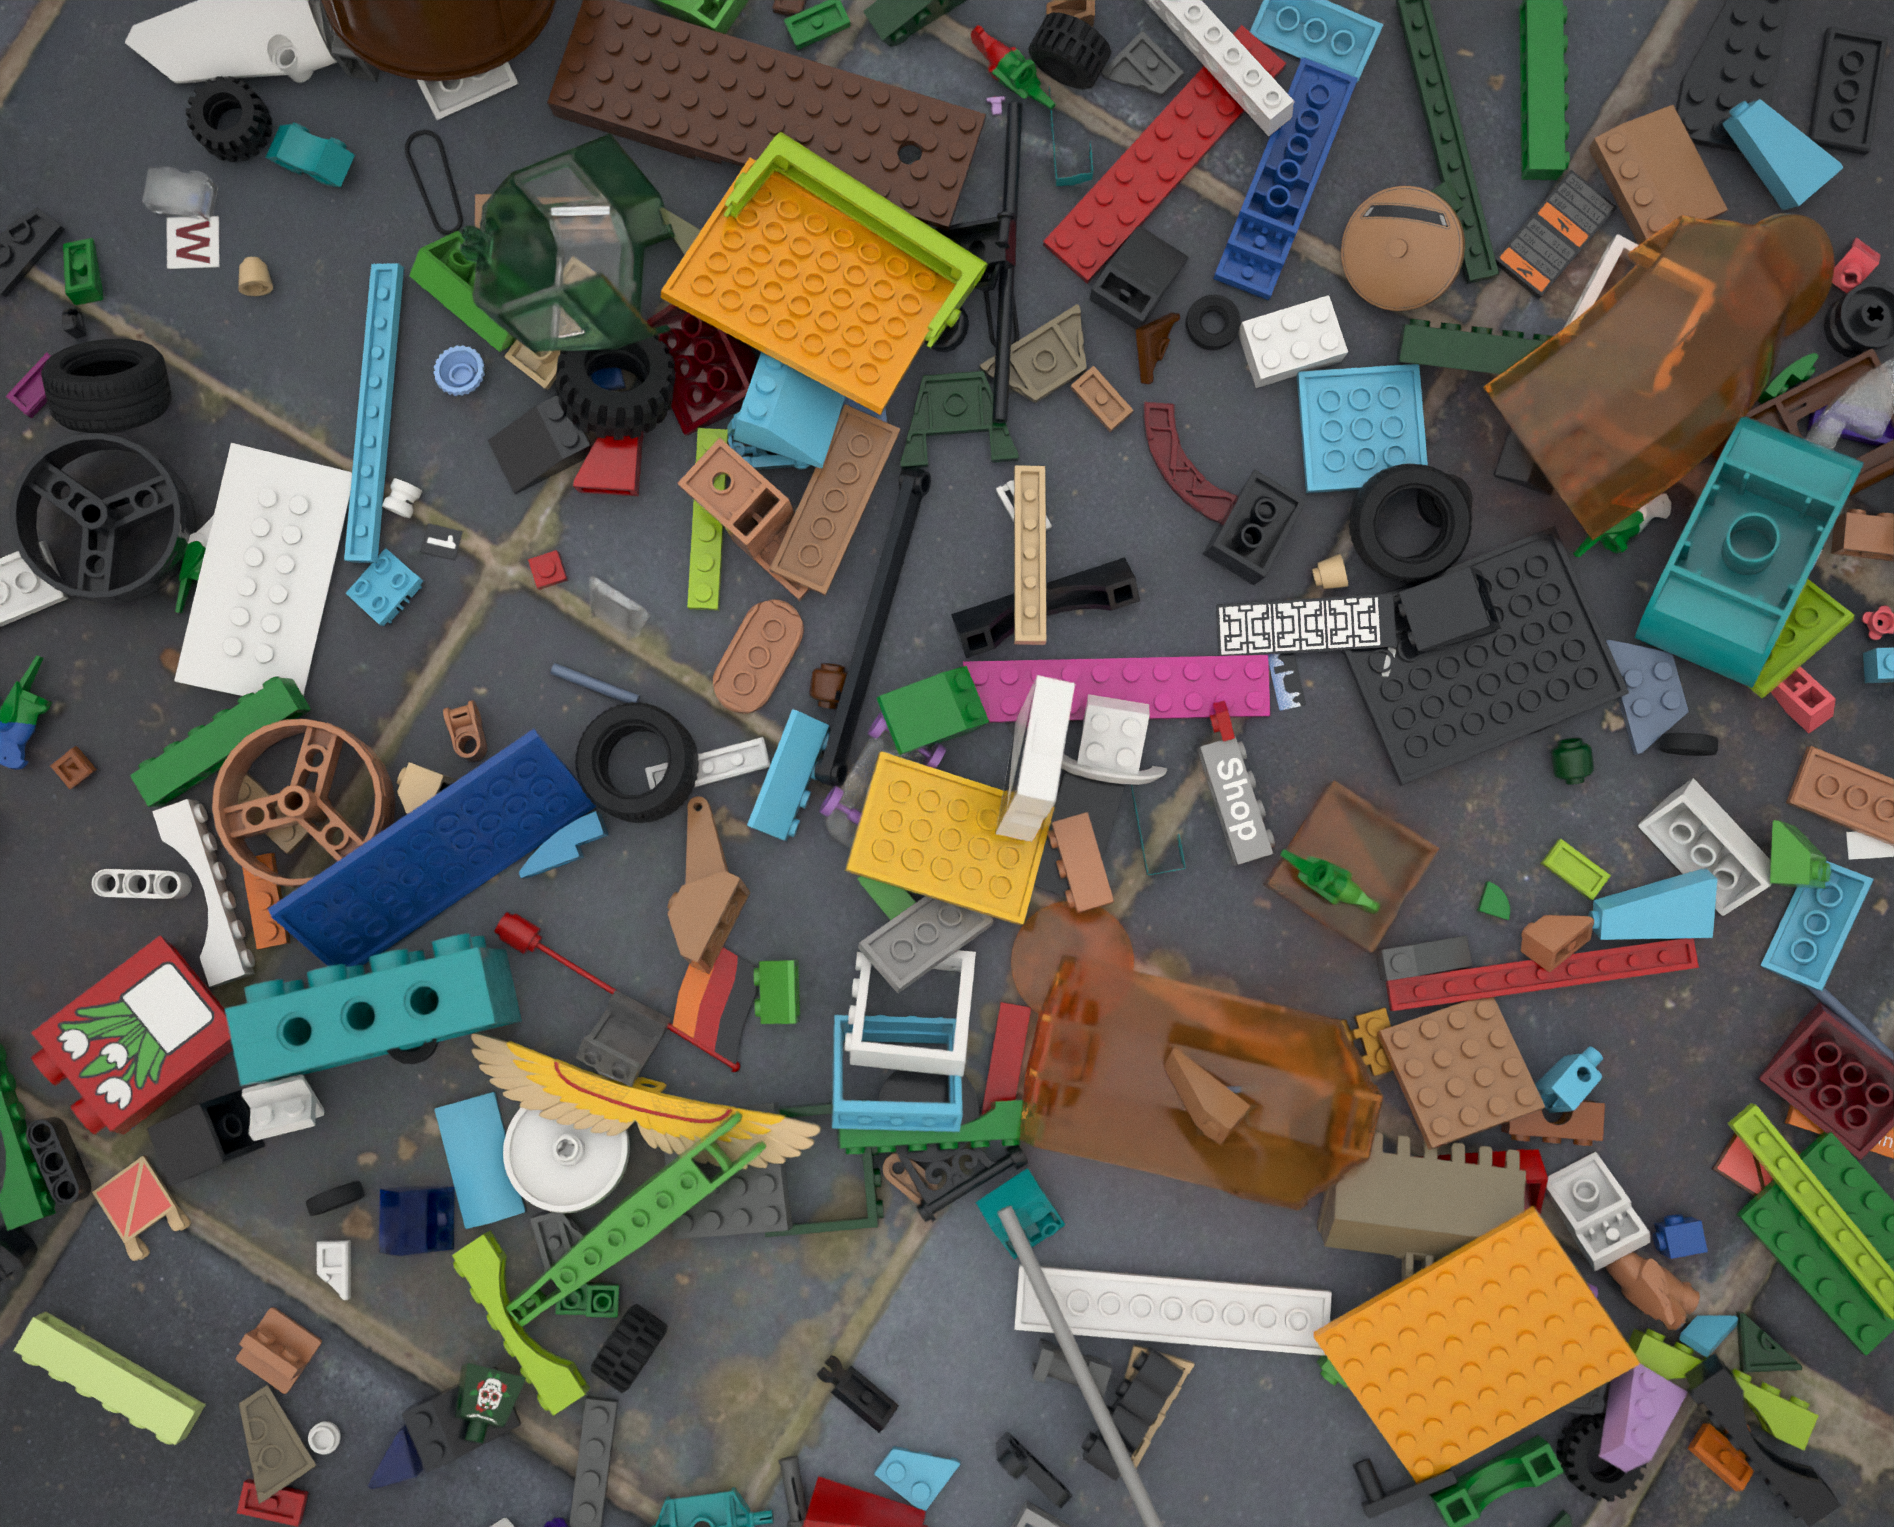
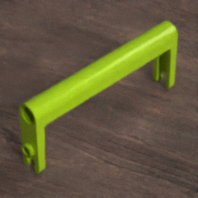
(872, 212)

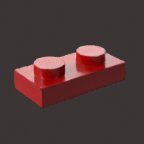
(283, 1507)

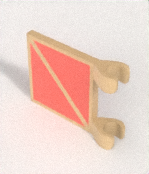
(136, 1202)

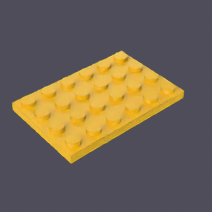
(941, 840)

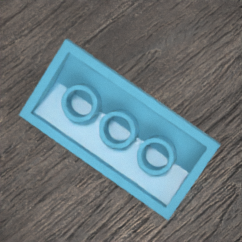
(1318, 32)
(1817, 928)
(474, 1150)

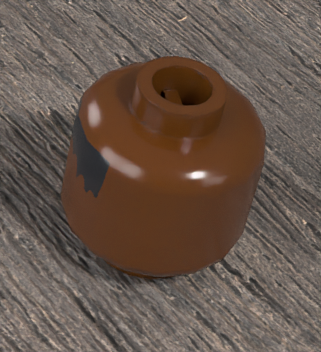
(827, 684)

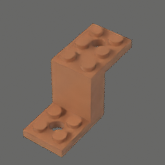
(748, 509)

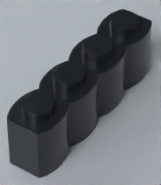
(1135, 1408)

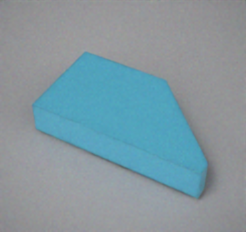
(1707, 1332)

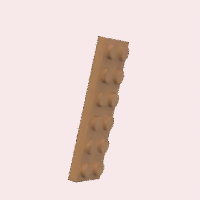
(835, 500)

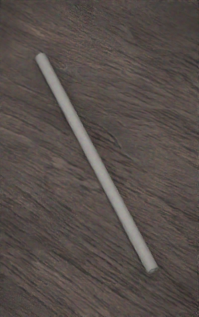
(1079, 1367)

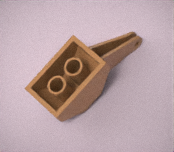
(711, 897)

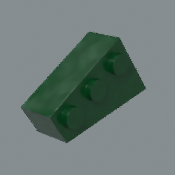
(901, 18)

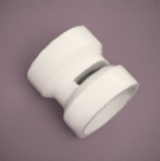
(402, 498)

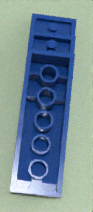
(1285, 180)

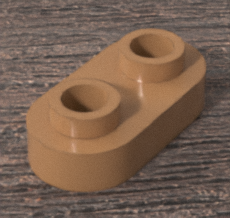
(902, 1180)

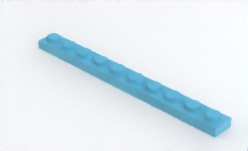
(374, 413)

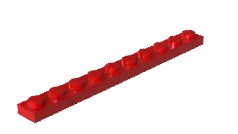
(1530, 976)

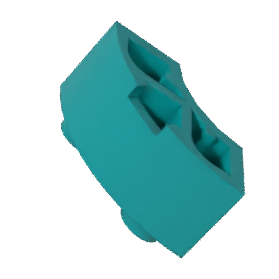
(318, 157)

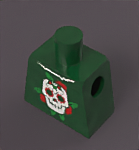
(486, 1399)

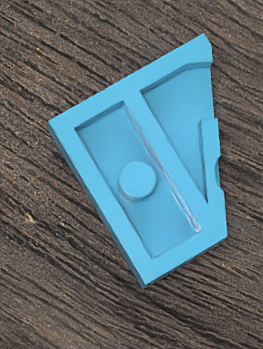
(916, 1474)

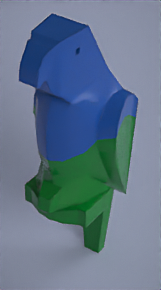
(20, 718)

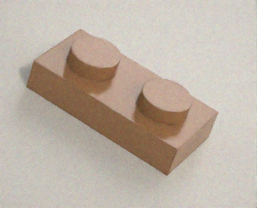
(1101, 399)

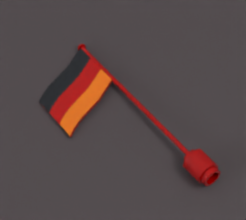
(708, 1006)

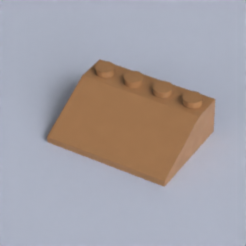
(1655, 173)

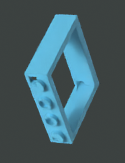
(895, 1115)

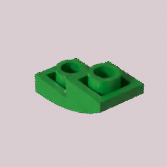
(1798, 371)
(590, 1300)

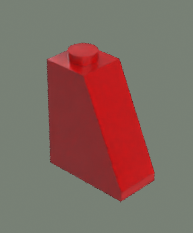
(611, 467)

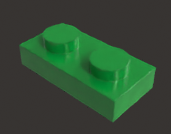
(817, 23)

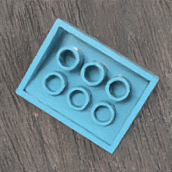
(788, 413)

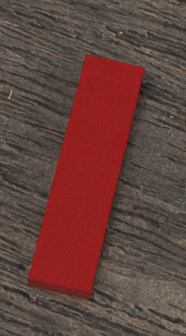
(1006, 1054)

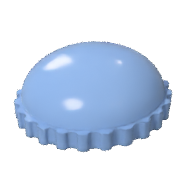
(459, 370)

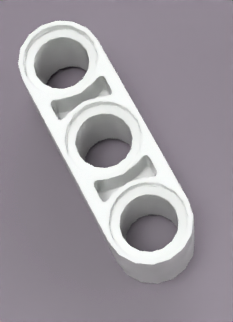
(127, 884)

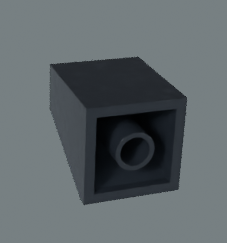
(1448, 610)
(204, 1137)

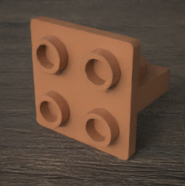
(278, 1350)

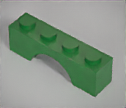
(1520, 1467)

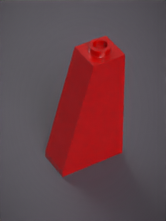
(846, 1506)

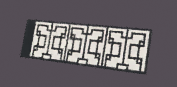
(1306, 625)

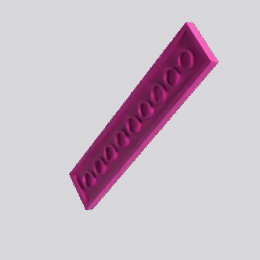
(1168, 684)

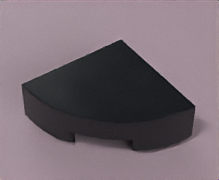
(73, 322)

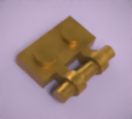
(1367, 1028)

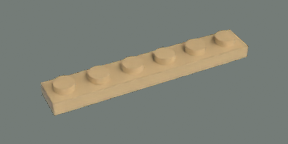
(1029, 555)

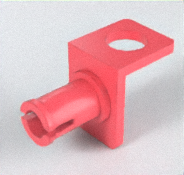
(1855, 266)

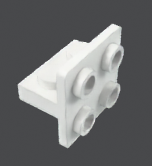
(281, 1107)

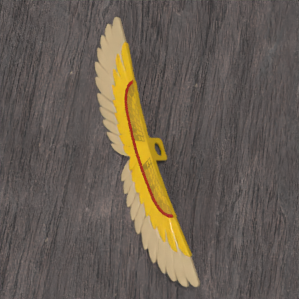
(613, 1106)

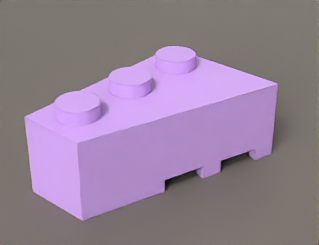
(1638, 1416)

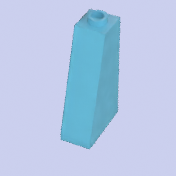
(1780, 153)
(1659, 910)

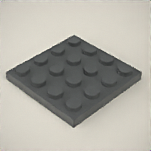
(743, 1204)

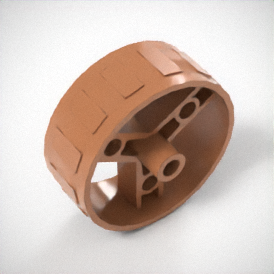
(236, 821)

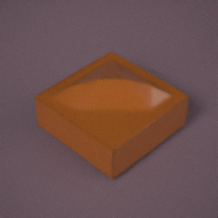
(73, 767)

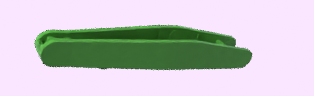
(634, 1221)

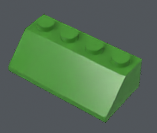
(451, 280)

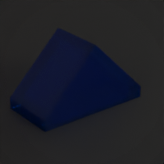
(399, 1462)

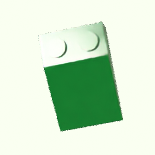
(933, 710)

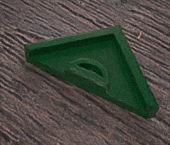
(1759, 1351)

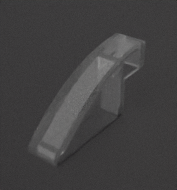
(1860, 407)

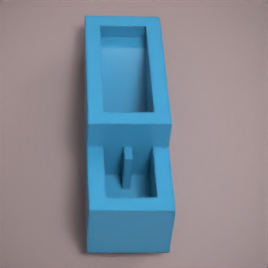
(565, 845)

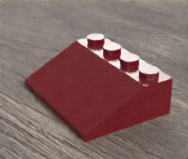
(709, 368)
(1835, 1080)

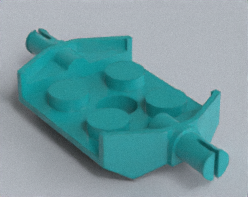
(717, 1509)

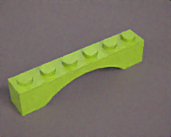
(554, 1377)
(1780, 1417)

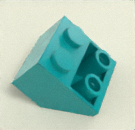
(1031, 1206)

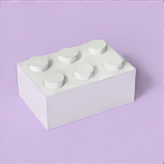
(1292, 341)

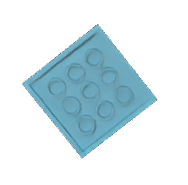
(1359, 424)

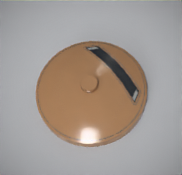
(1403, 248)

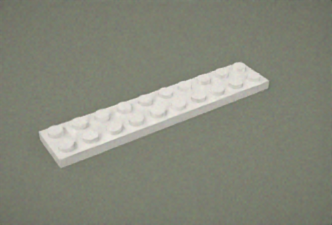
(1178, 1310)

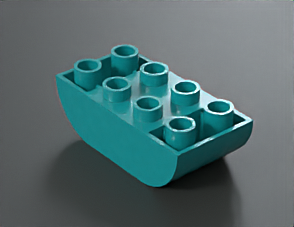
(1747, 550)

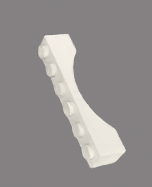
(224, 950)

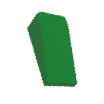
(82, 272)

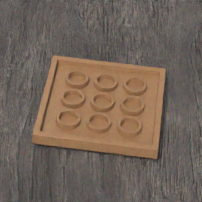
(1460, 1071)

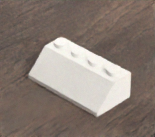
(1703, 836)

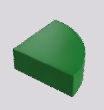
(1494, 902)

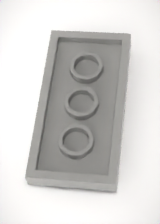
(921, 940)

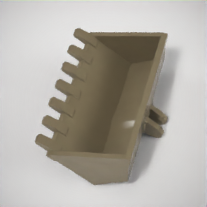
(1420, 1204)

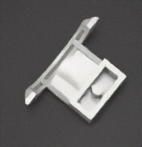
(1113, 743)

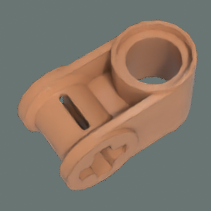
(466, 724)

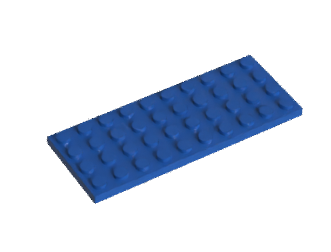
(434, 854)

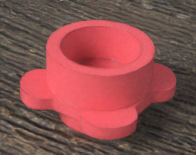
(1871, 619)

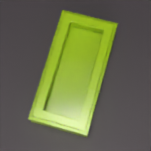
(1575, 869)

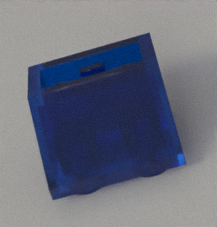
(416, 1220)

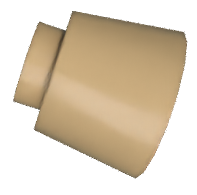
(254, 277)
(1330, 573)

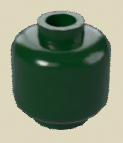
(1572, 760)

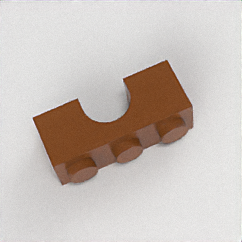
(1581, 1125)

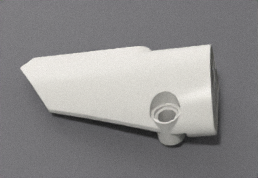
(237, 40)

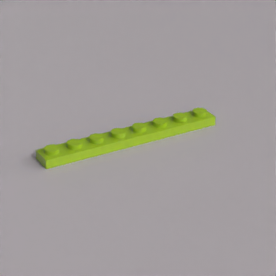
(1816, 1205)

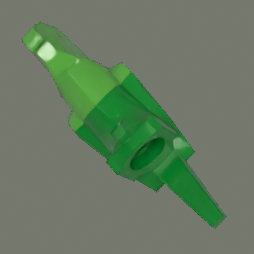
(1331, 882)

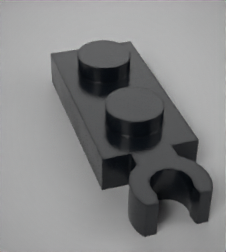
(859, 1394)

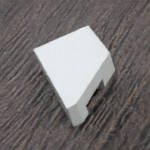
(335, 1265)

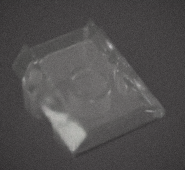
(616, 609)

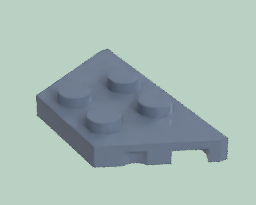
(1654, 692)

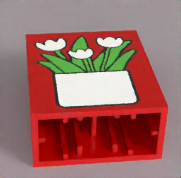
(134, 1039)

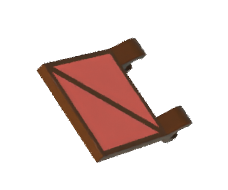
(1742, 1167)

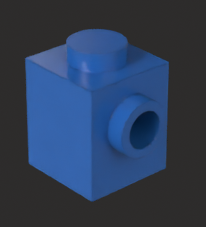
(1679, 1236)

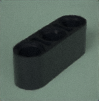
(45, 1153)

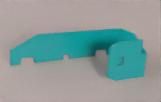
(1077, 179)
(1142, 847)

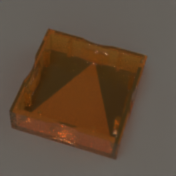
(1378, 852)

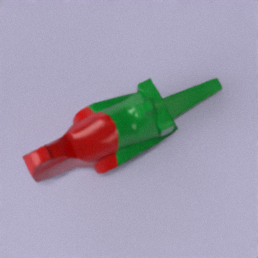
(1010, 67)

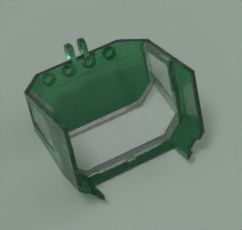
(567, 250)

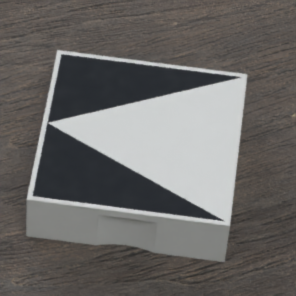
(1035, 758)

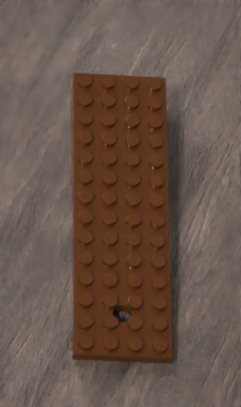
(731, 97)

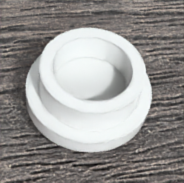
(324, 1437)

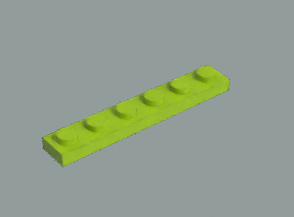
(706, 538)

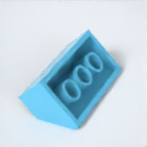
(789, 776)

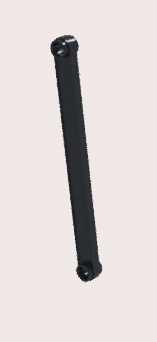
(832, 767)

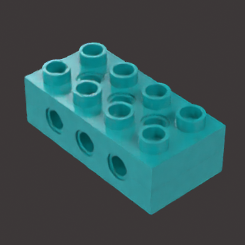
(362, 1016)

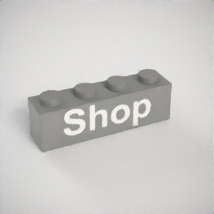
(1235, 800)

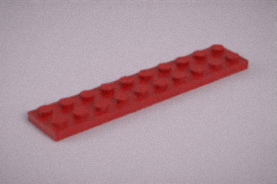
(1151, 168)

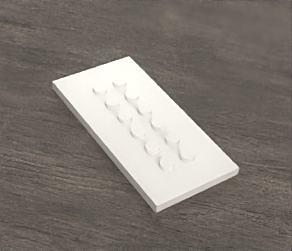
(264, 572)

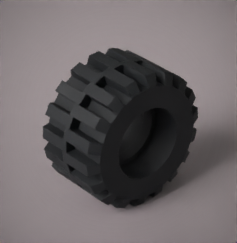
(1069, 50)
(217, 99)
(628, 1348)
(1574, 1455)

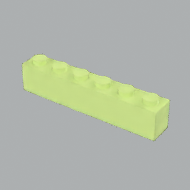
(109, 1378)

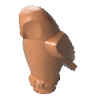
(1654, 1289)

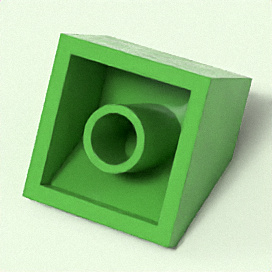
(1795, 859)
(778, 992)

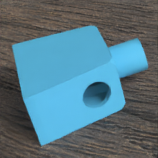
(1570, 1081)

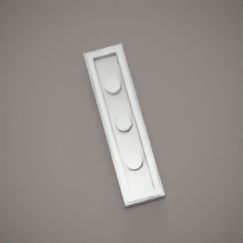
(722, 763)

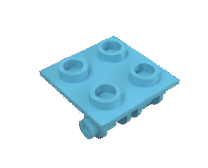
(384, 588)

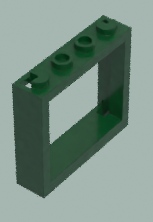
(871, 1176)

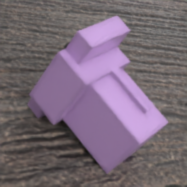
(996, 107)

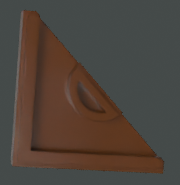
(1152, 343)

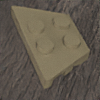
(1046, 357)

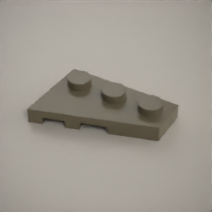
(272, 1444)

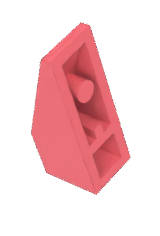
(1805, 700)

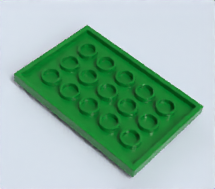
(1808, 1257)

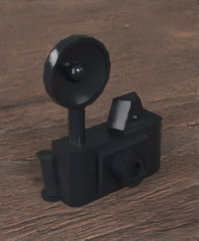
(992, 242)

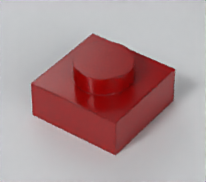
(547, 570)
(1221, 721)

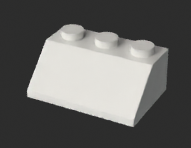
(454, 95)

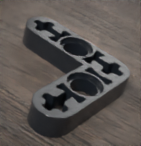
(1020, 1461)

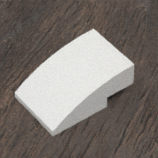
(1596, 1211)

